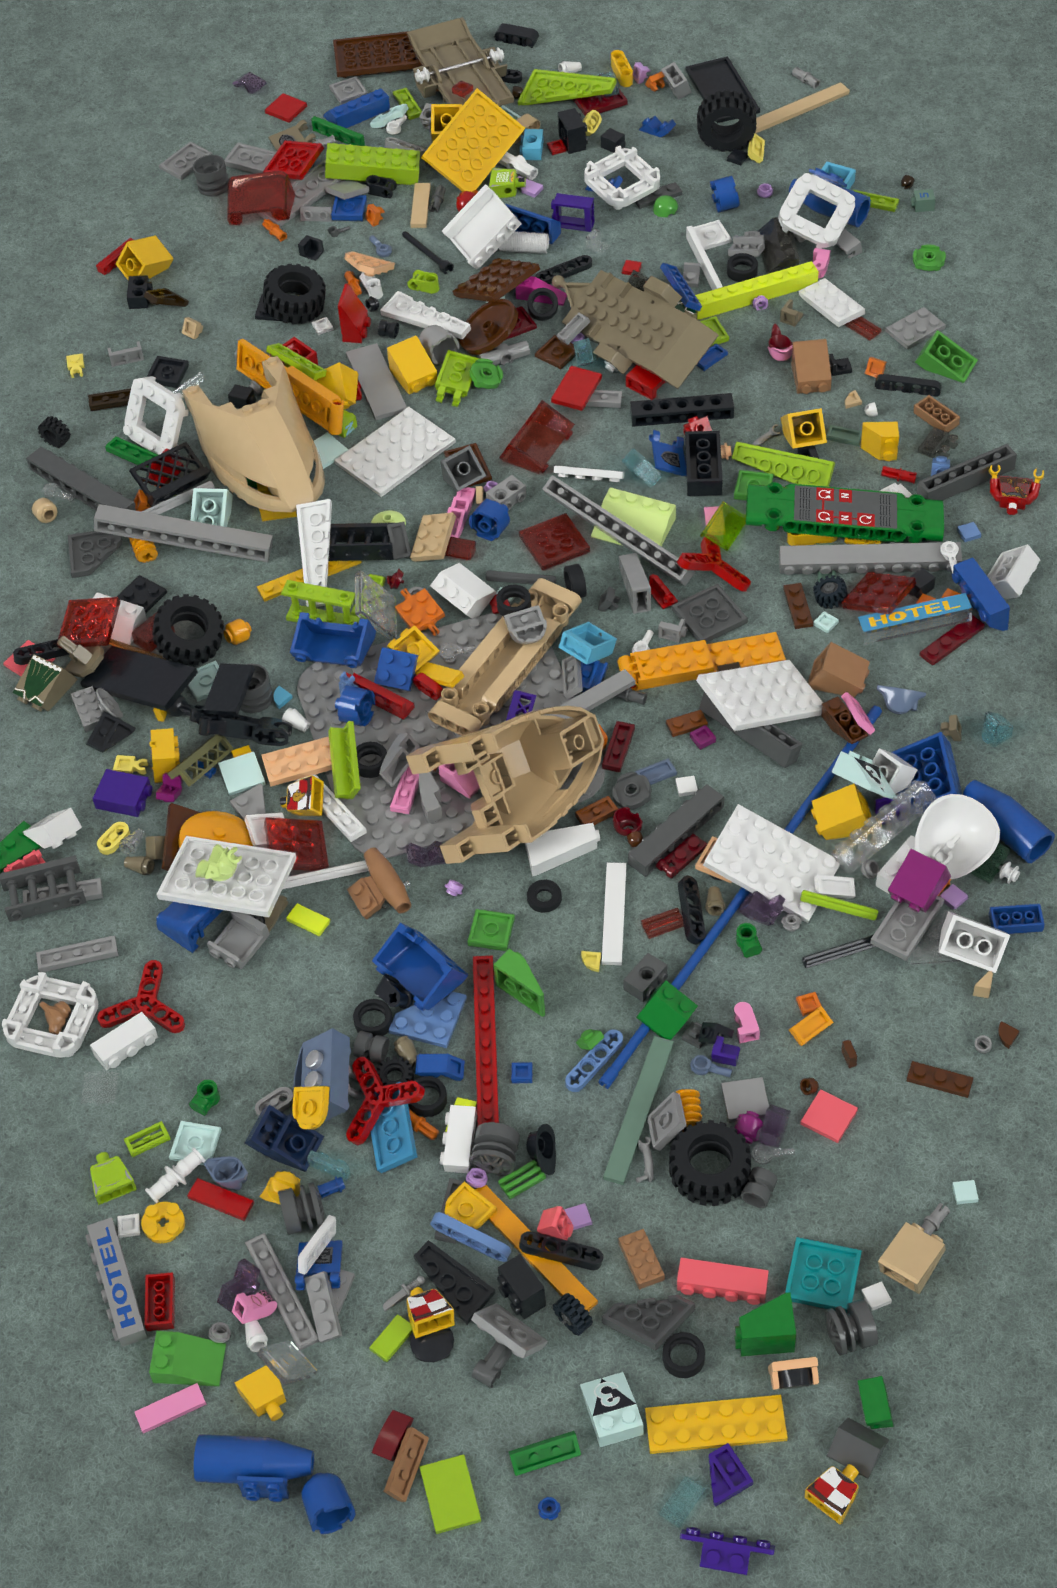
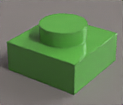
(589, 1039)

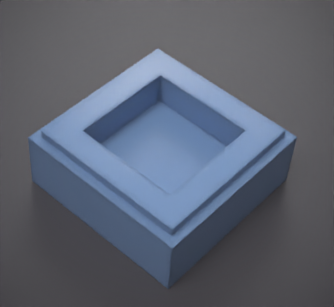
(969, 532)

